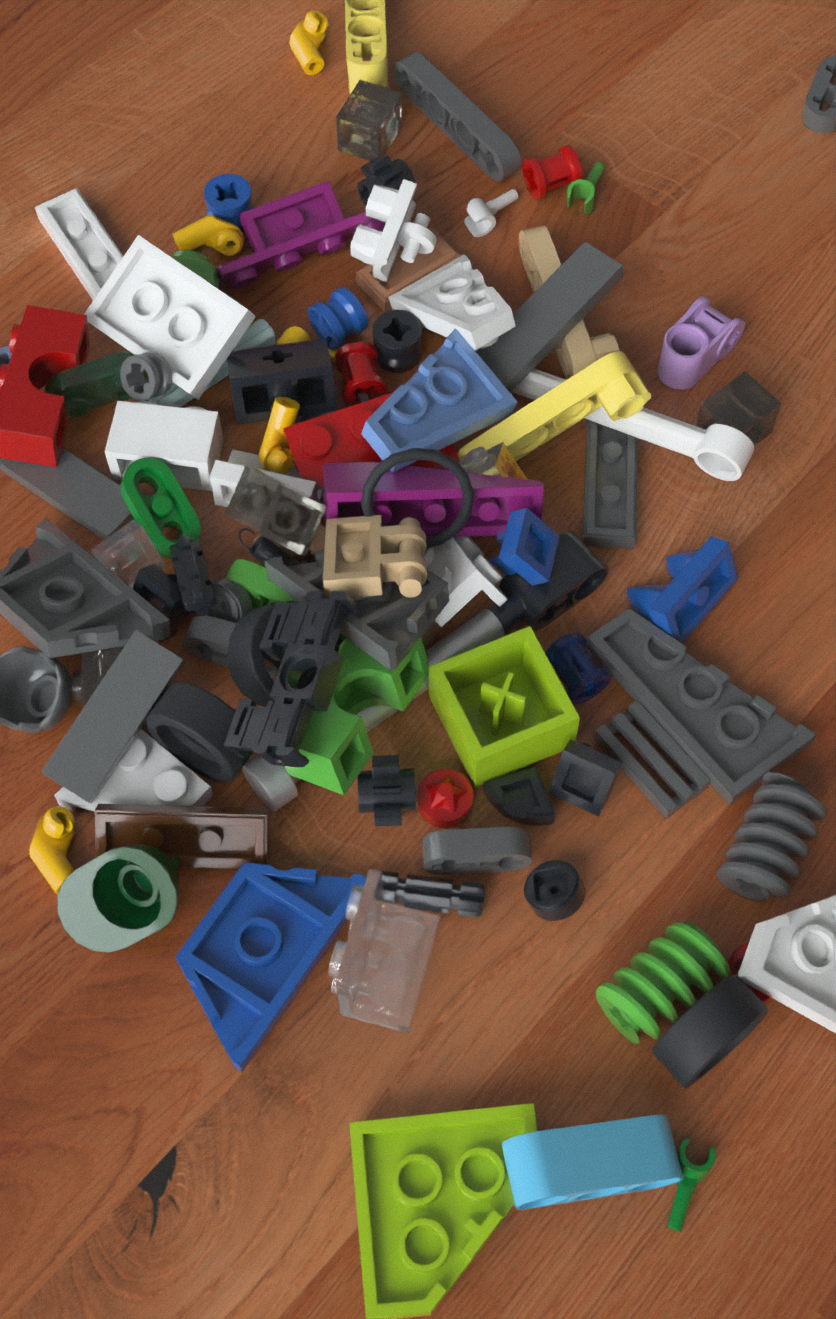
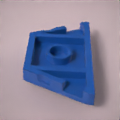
(261, 949)

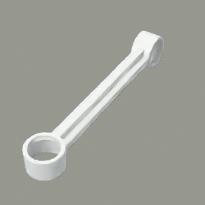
(717, 451)

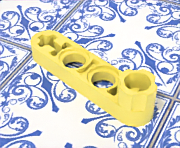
(364, 23)
(605, 384)

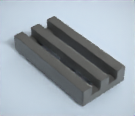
(666, 745)

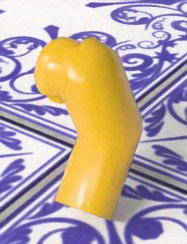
(307, 39)
(213, 233)
(274, 451)
(51, 845)

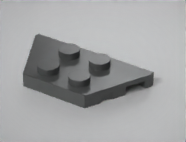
(70, 599)
(387, 622)

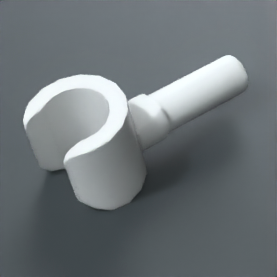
(481, 214)

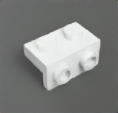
(466, 571)

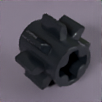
(383, 173)
(386, 790)

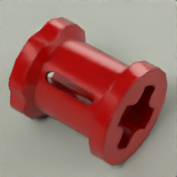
(551, 172)
(360, 372)

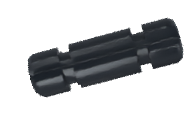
(192, 575)
(433, 894)

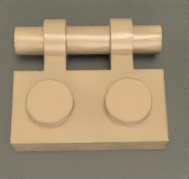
(365, 555)

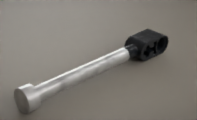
(573, 578)

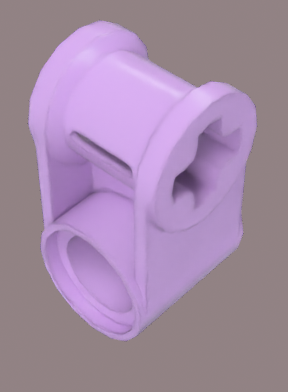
(696, 344)

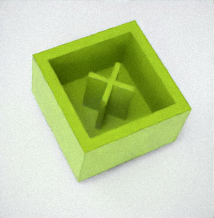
(502, 706)

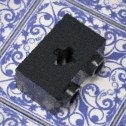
(285, 370)

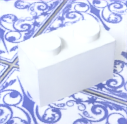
(180, 437)

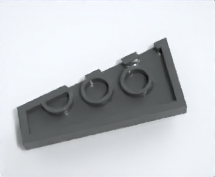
(711, 719)

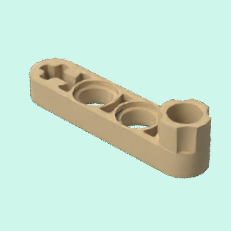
(540, 261)

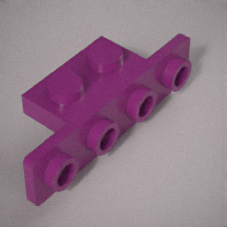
(290, 229)

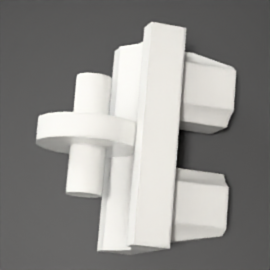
(396, 210)

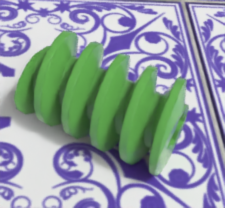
(660, 979)

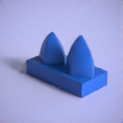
(696, 587)

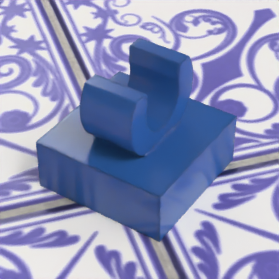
(527, 547)

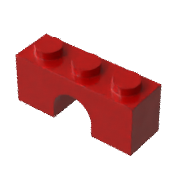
(41, 347)

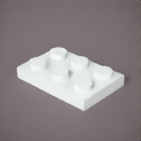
(170, 311)

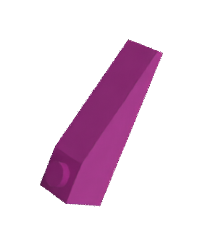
(429, 497)

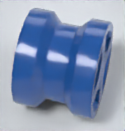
(228, 197)
(338, 317)

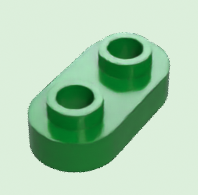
(161, 510)

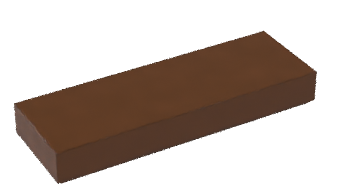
(193, 833)

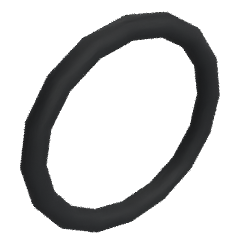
(430, 455)

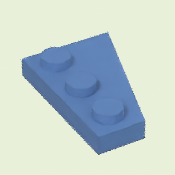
(440, 404)

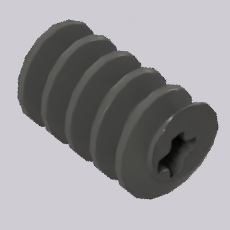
(770, 835)

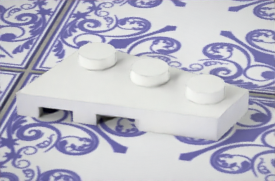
(457, 299)

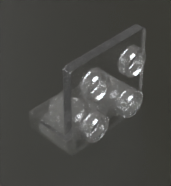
(384, 959)

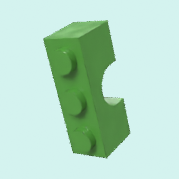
(338, 738)

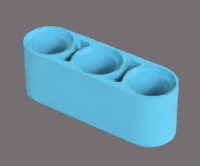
(591, 1161)

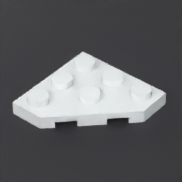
(796, 960)

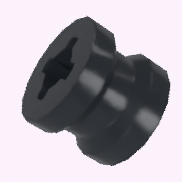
(394, 354)

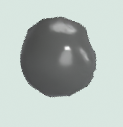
(33, 690)

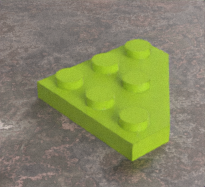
(429, 1200)

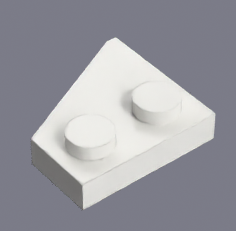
(145, 777)

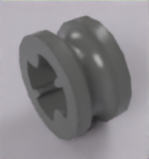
(158, 373)

